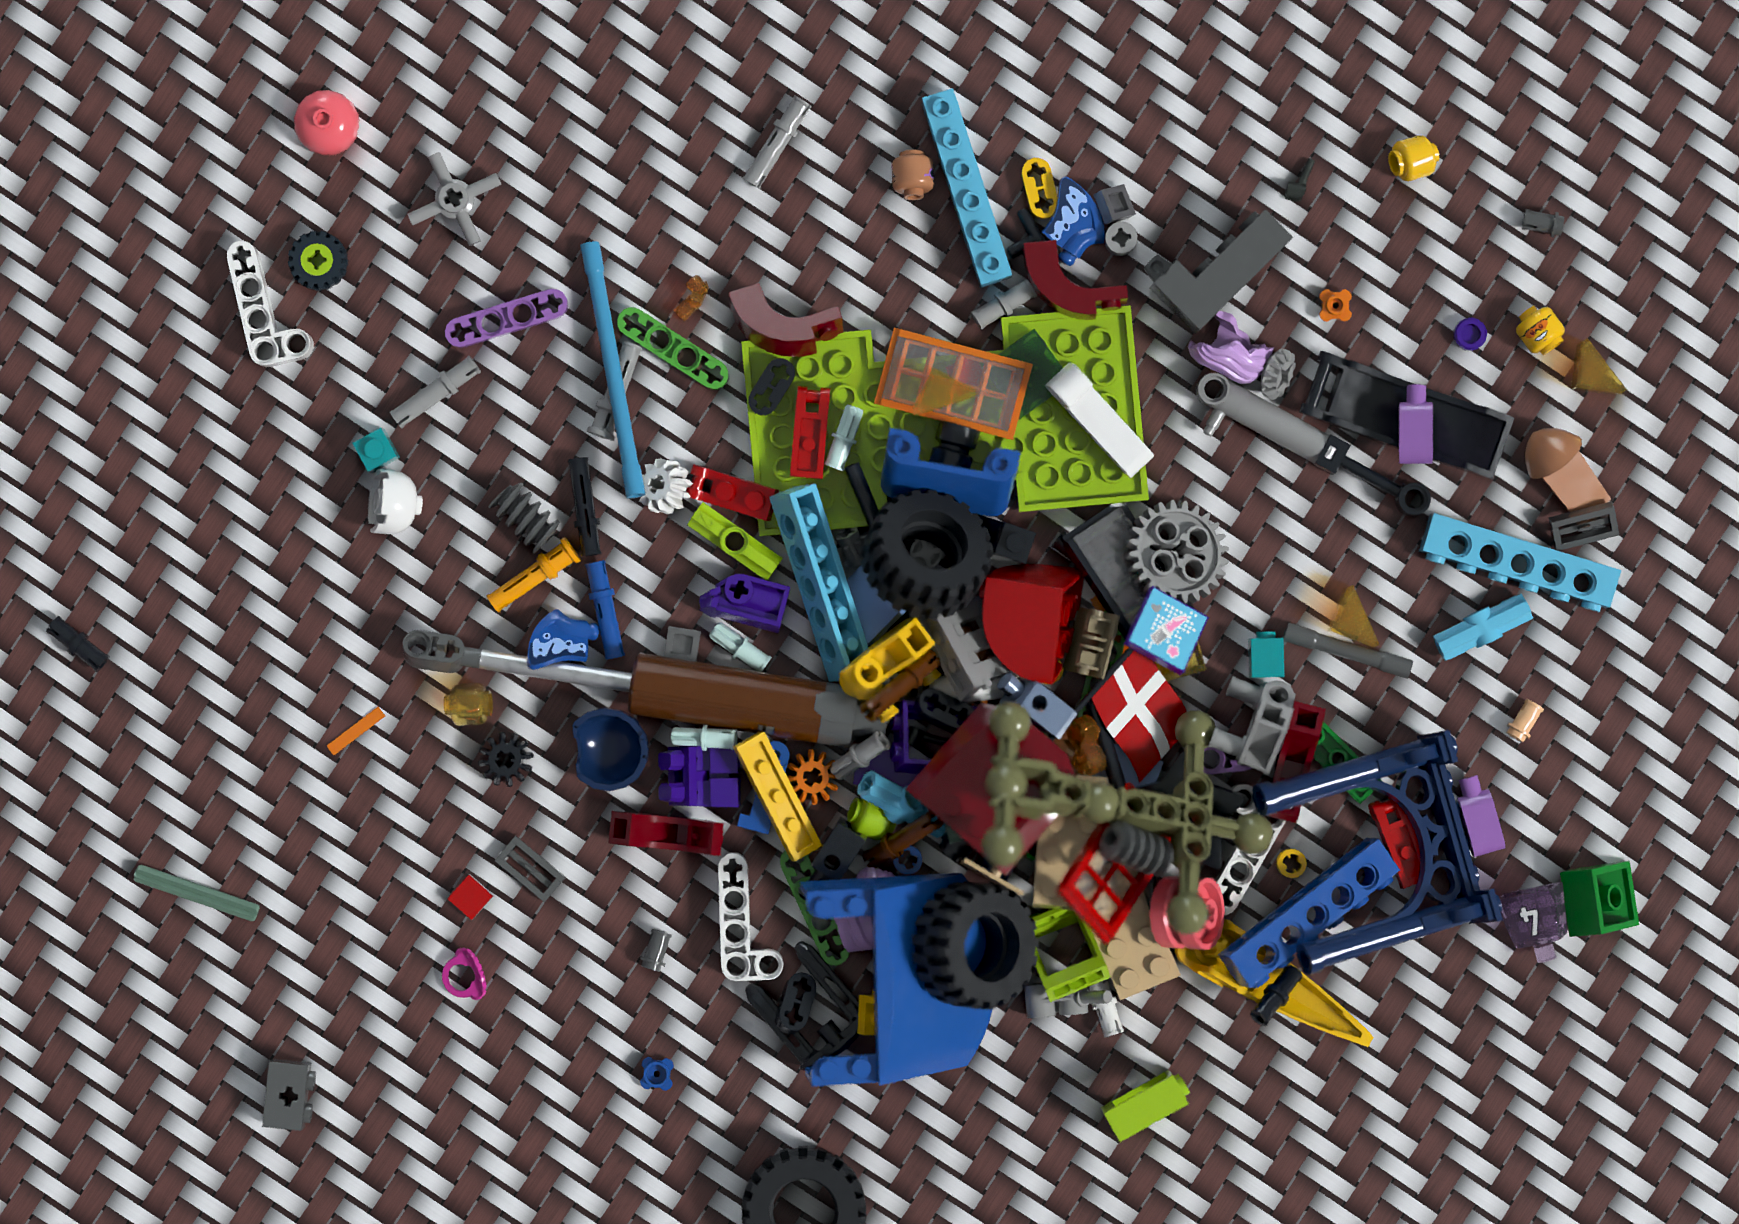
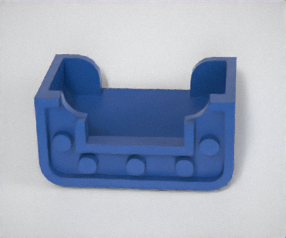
(984, 491)

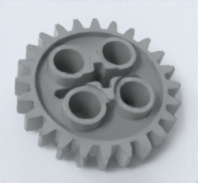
(1179, 525)

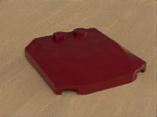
(956, 776)

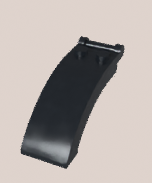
(1369, 402)

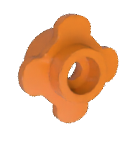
(1342, 312)

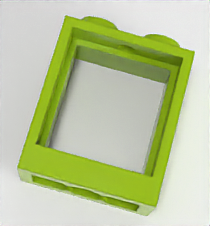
(1074, 977)
(1146, 1104)

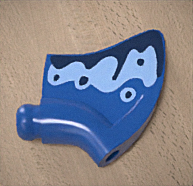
(1074, 222)
(559, 639)

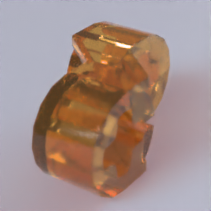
(1088, 755)

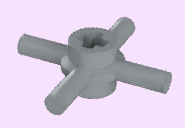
(460, 188)

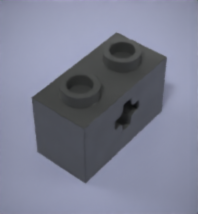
(277, 1110)

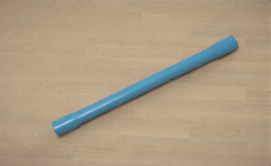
(594, 270)

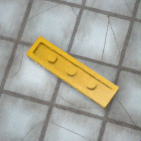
(777, 796)

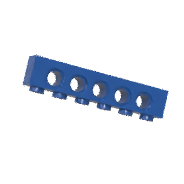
(1242, 954)

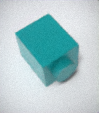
(376, 450)
(1266, 655)

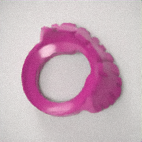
(467, 958)

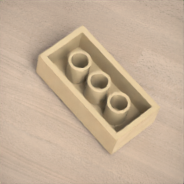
(1056, 853)
(1135, 956)

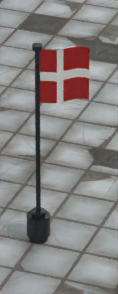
(1136, 711)

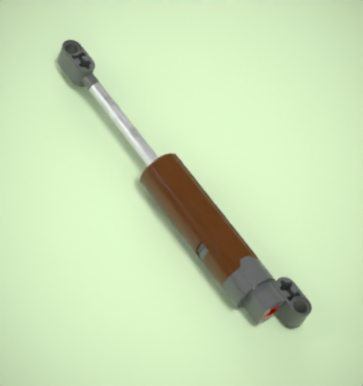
(686, 691)

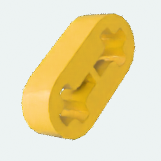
(1032, 190)

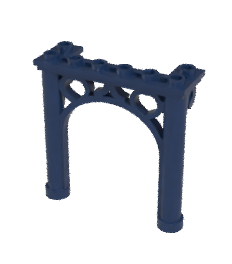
(1472, 903)

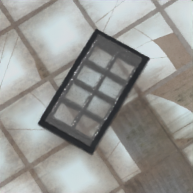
(1099, 555)

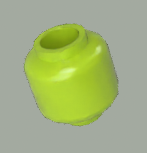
(868, 819)

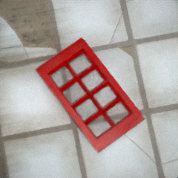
(1101, 889)

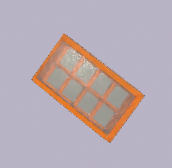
(997, 378)

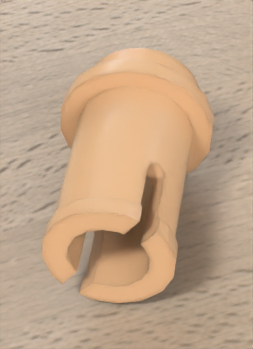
(1524, 721)

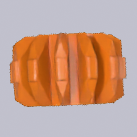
(808, 766)

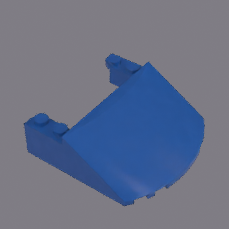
(912, 1027)

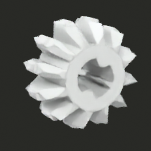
(665, 486)

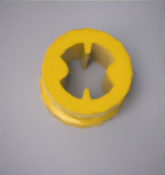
(1300, 859)

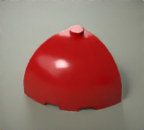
(1030, 617)

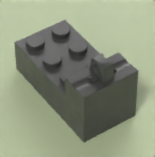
(1218, 280)

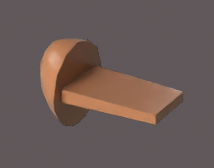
(1557, 460)

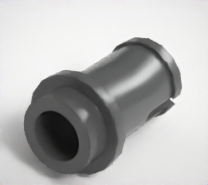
(1543, 222)
(656, 950)

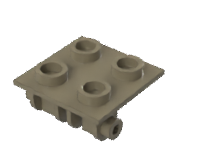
(1091, 642)

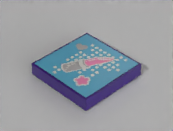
(1166, 630)

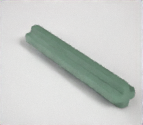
(196, 892)

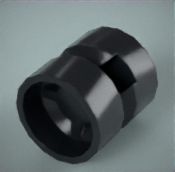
(954, 445)

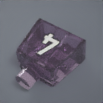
(1536, 918)

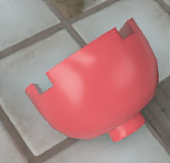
(326, 122)

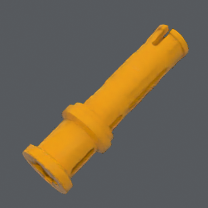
(546, 567)

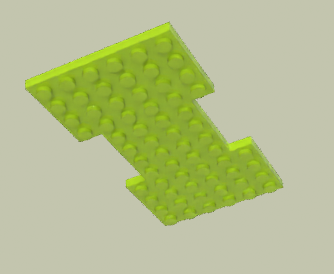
(1057, 457)

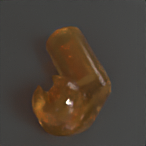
(694, 300)

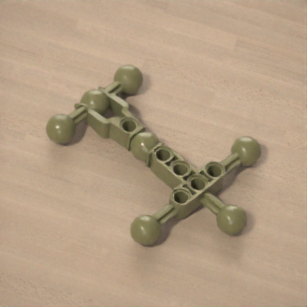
(1102, 803)

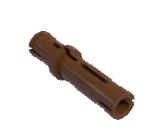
(909, 678)
(893, 845)

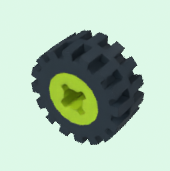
(328, 265)

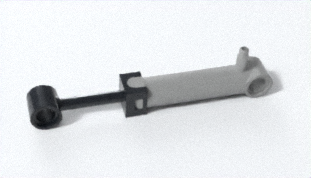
(1297, 436)

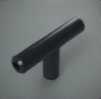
(1032, 230)

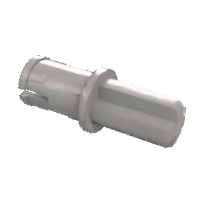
(860, 755)

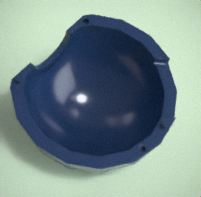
(609, 749)

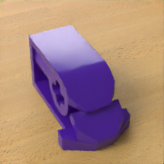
(759, 605)

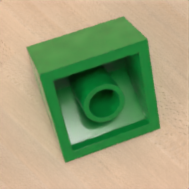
(1599, 899)

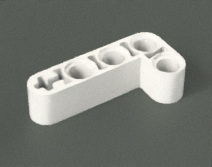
(261, 302)
(1099, 420)
(1252, 861)
(742, 917)

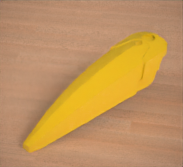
(1306, 1001)

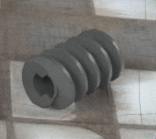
(525, 515)
(1136, 848)

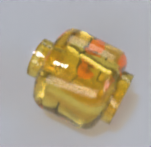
(468, 704)

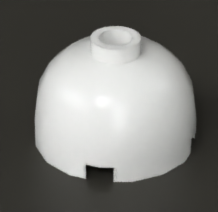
(393, 502)

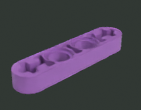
(505, 314)

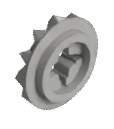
(1277, 373)

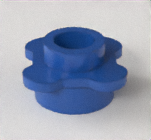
(664, 1067)

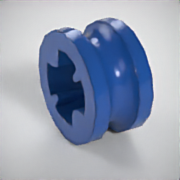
(901, 867)

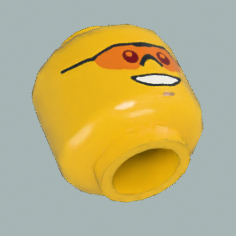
(1540, 330)

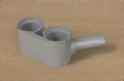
(1076, 1003)

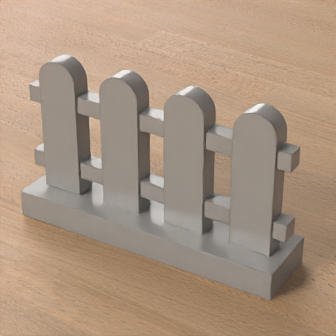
(959, 650)

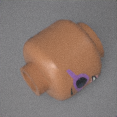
(912, 174)

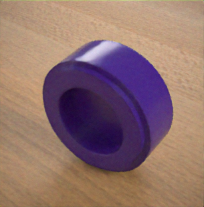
(1470, 334)

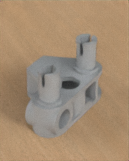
(1267, 727)

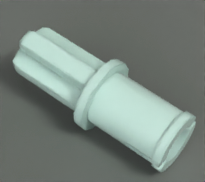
(844, 437)
(739, 647)
(704, 737)

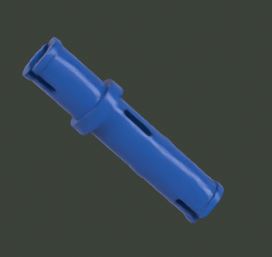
(605, 609)

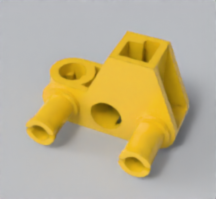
(883, 659)

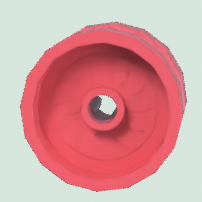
(1169, 938)

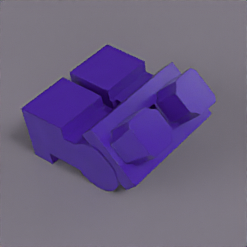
(689, 777)

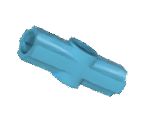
(1482, 627)
(894, 800)

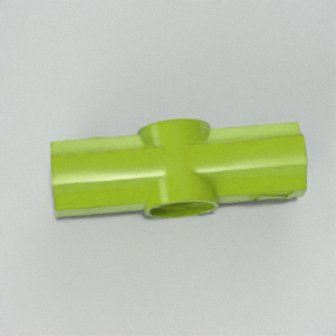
(716, 529)

